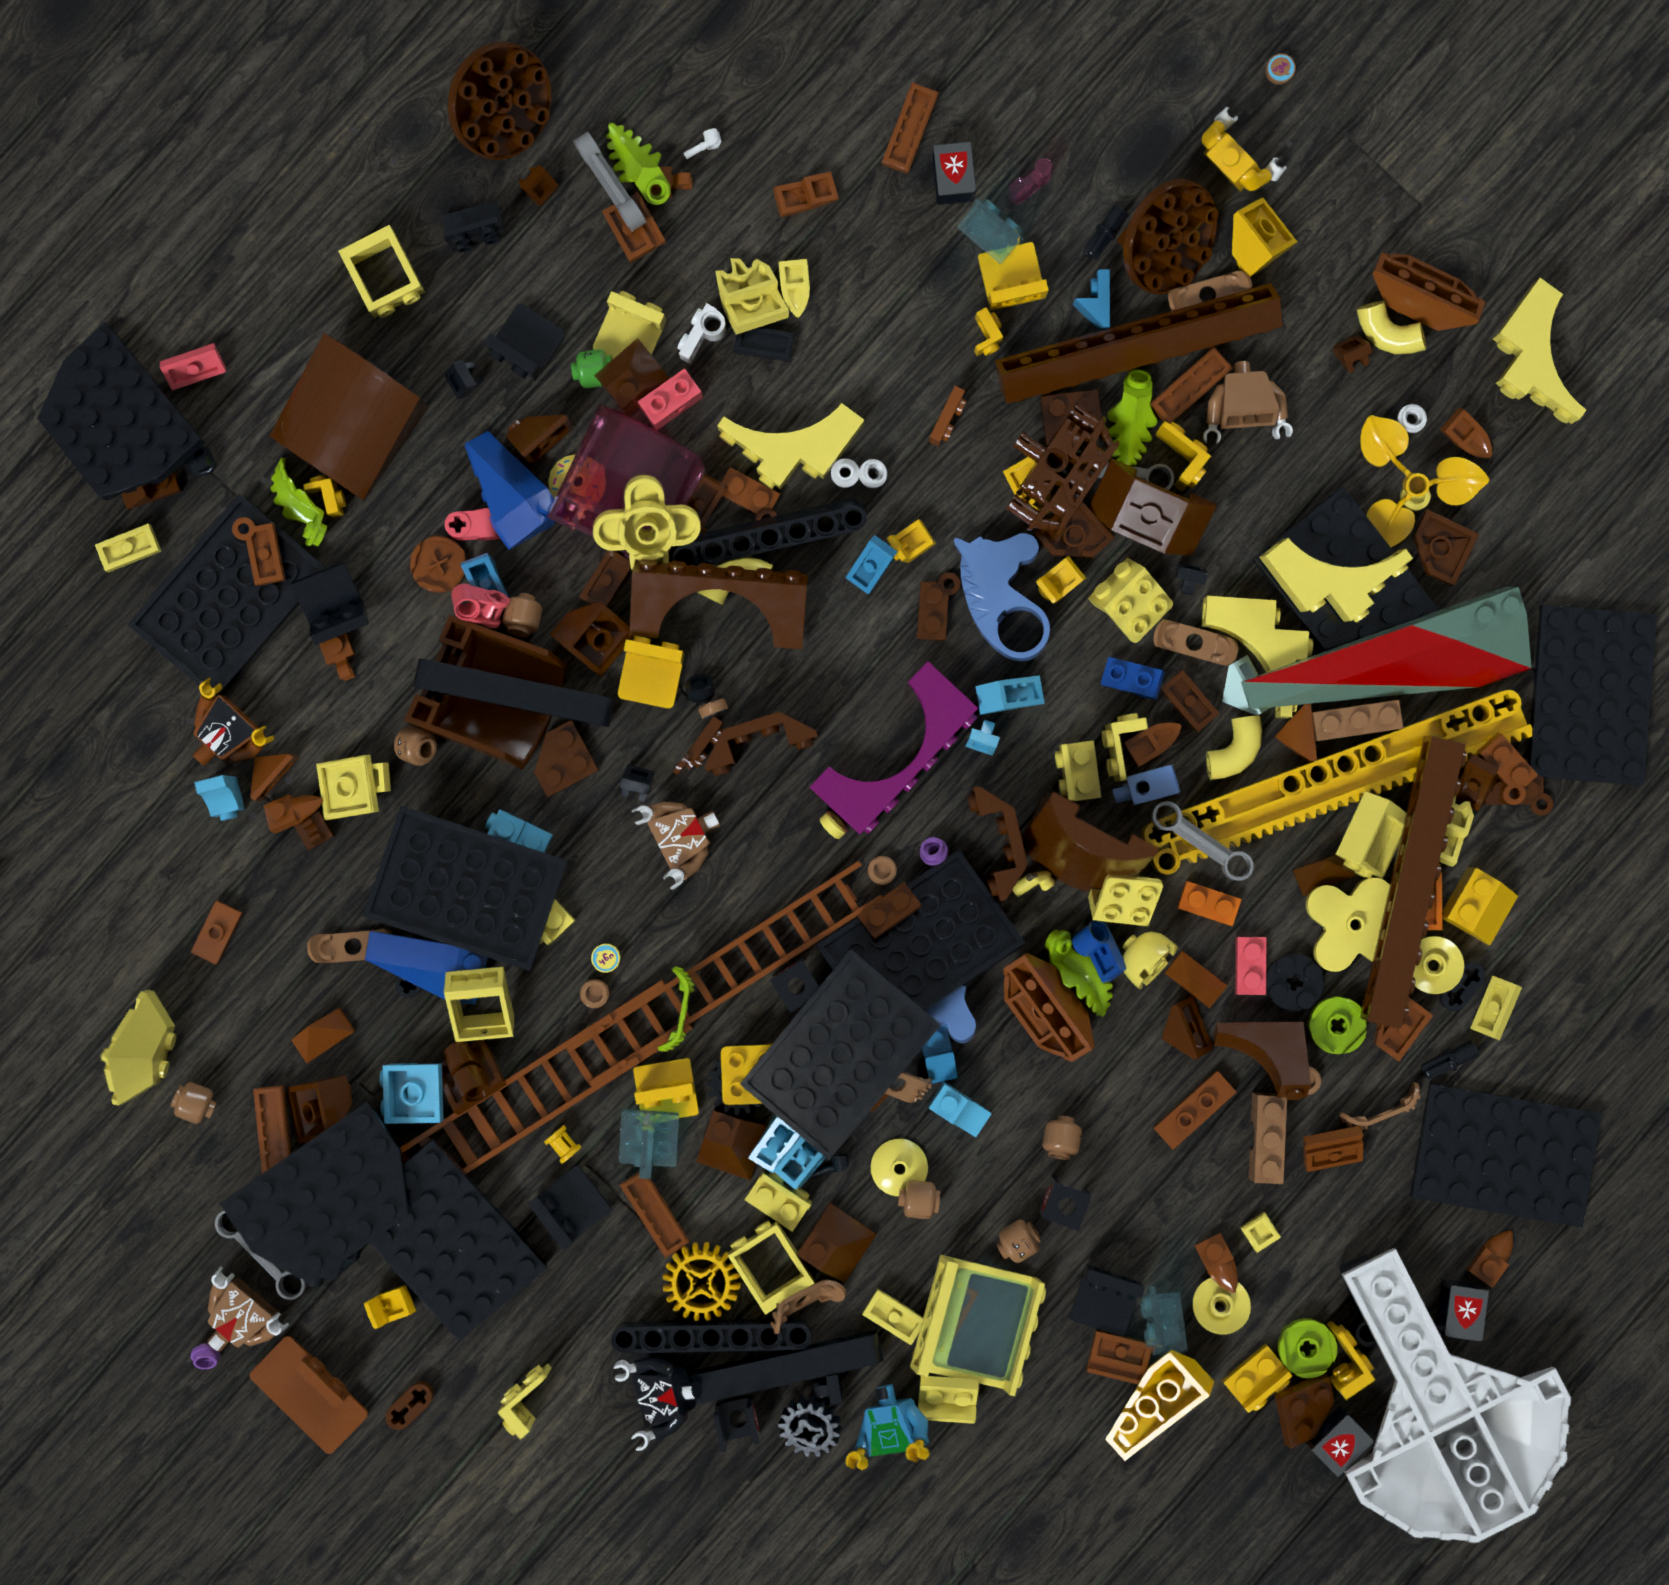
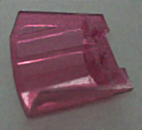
(612, 455)

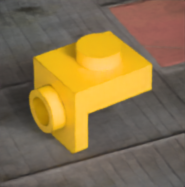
(990, 327)
(333, 498)
(911, 542)
(1060, 580)
(389, 1306)

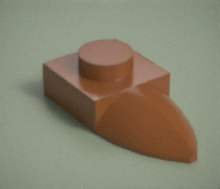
(1467, 434)
(1152, 742)
(290, 811)
(1493, 1258)
(1218, 1262)

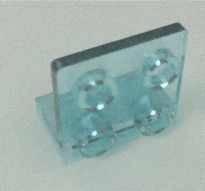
(1165, 1322)

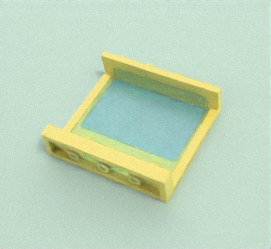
(978, 1323)

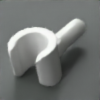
(712, 141)

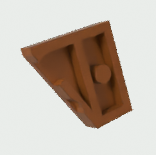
(1396, 1040)

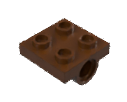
(469, 1074)

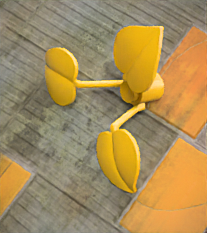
(1457, 478)

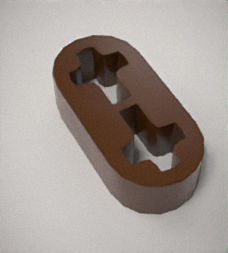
(405, 1400)

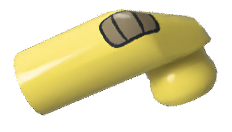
(1030, 880)

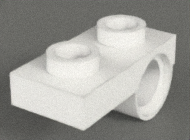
(691, 343)

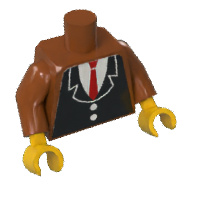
(225, 729)

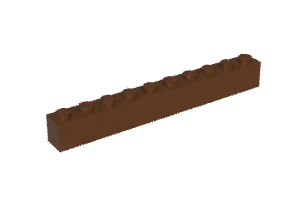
(1139, 343)
(1413, 881)

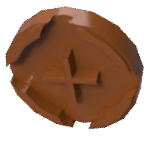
(438, 564)

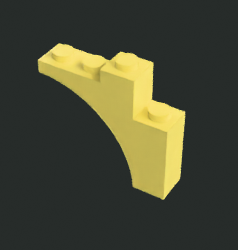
(1532, 369)
(782, 453)
(1346, 588)
(1253, 625)

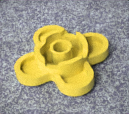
(646, 507)
(1336, 910)

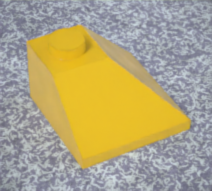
(1259, 237)

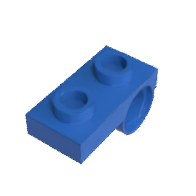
(1132, 678)
(1098, 943)

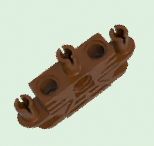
(1077, 481)

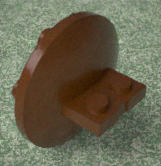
(499, 99)
(1169, 236)

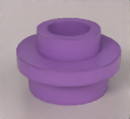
(930, 845)
(204, 1356)

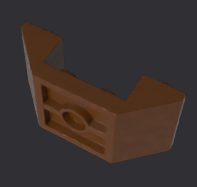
(1149, 511)
(722, 756)
(1002, 880)

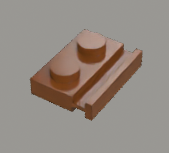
(641, 240)
(1333, 1148)
(1118, 1357)

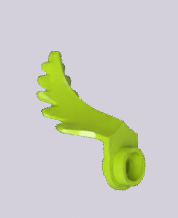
(637, 164)
(1133, 417)
(297, 505)
(1078, 972)

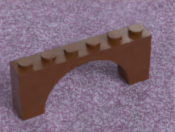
(776, 594)

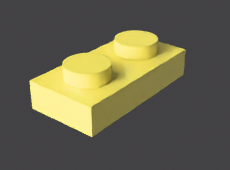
(128, 548)
(1496, 1008)
(893, 1316)

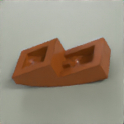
(806, 194)

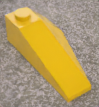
(1161, 1398)

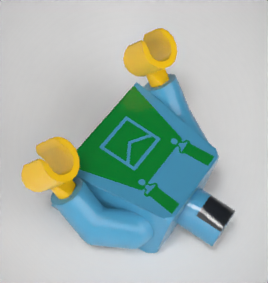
(890, 1429)

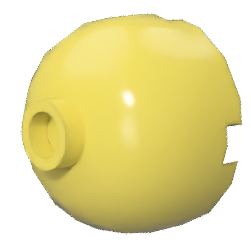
(1146, 957)

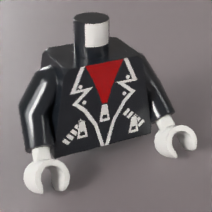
(662, 1394)

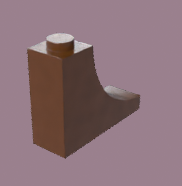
(1276, 1047)

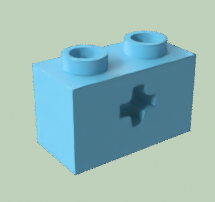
(799, 1164)

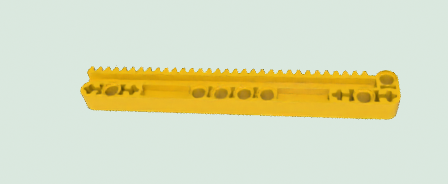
(1270, 806)

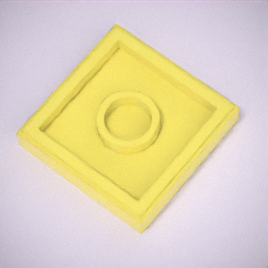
(347, 787)

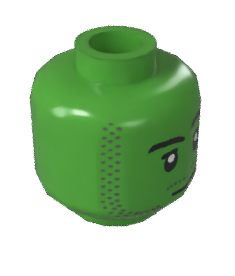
(587, 365)

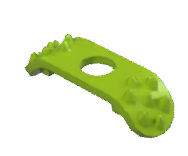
(686, 986)

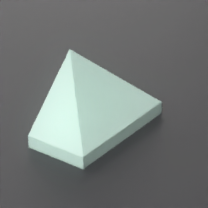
(1233, 692)

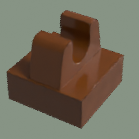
(538, 185)
(1353, 350)
(314, 831)

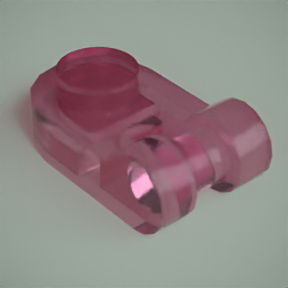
(1023, 188)

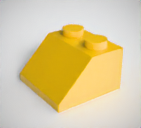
(1479, 905)

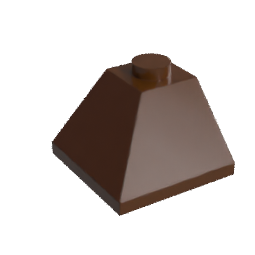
(631, 376)
(538, 435)
(593, 635)
(318, 1105)
(730, 1142)
(836, 1243)

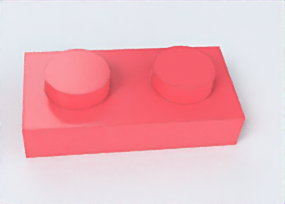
(192, 366)
(1250, 966)

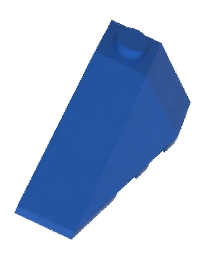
(512, 492)
(421, 960)

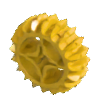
(693, 1271)

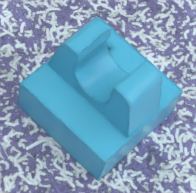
(982, 739)

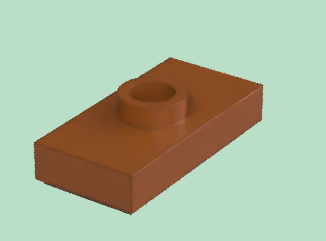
(217, 932)

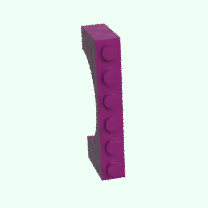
(944, 714)

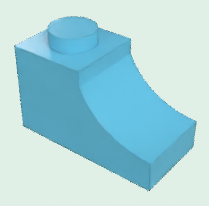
(1009, 694)
(221, 796)
(959, 1109)
(773, 1144)

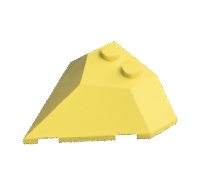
(139, 1049)

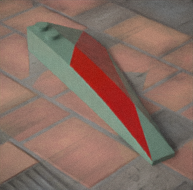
(1436, 652)

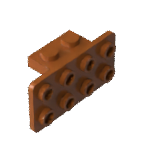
(309, 1394)

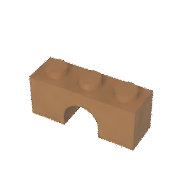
(1357, 720)
(1268, 1151)

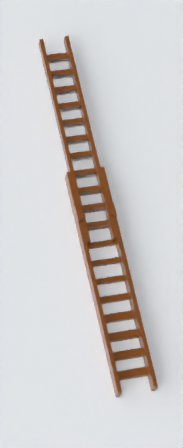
(618, 1015)

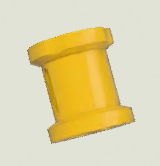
(562, 1144)

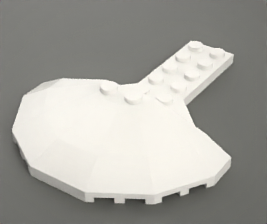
(1458, 1439)

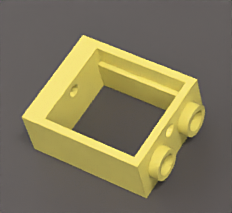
(368, 247)
(1372, 836)
(477, 984)
(795, 1285)

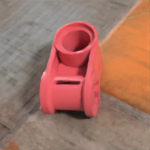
(477, 525)
(484, 604)

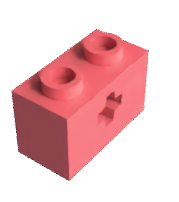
(670, 399)

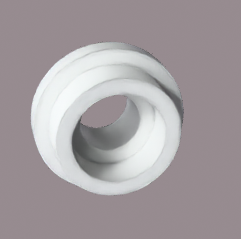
(1419, 414)
(880, 470)
(841, 481)

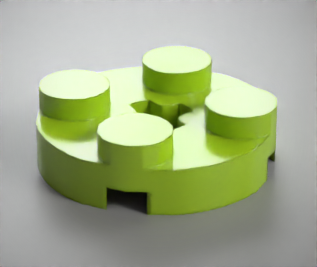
(1320, 1025)
(1320, 1358)

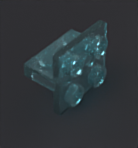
(989, 231)
(648, 1139)

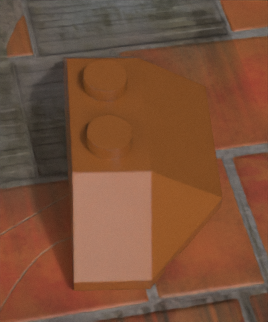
(1426, 293)
(1047, 1008)

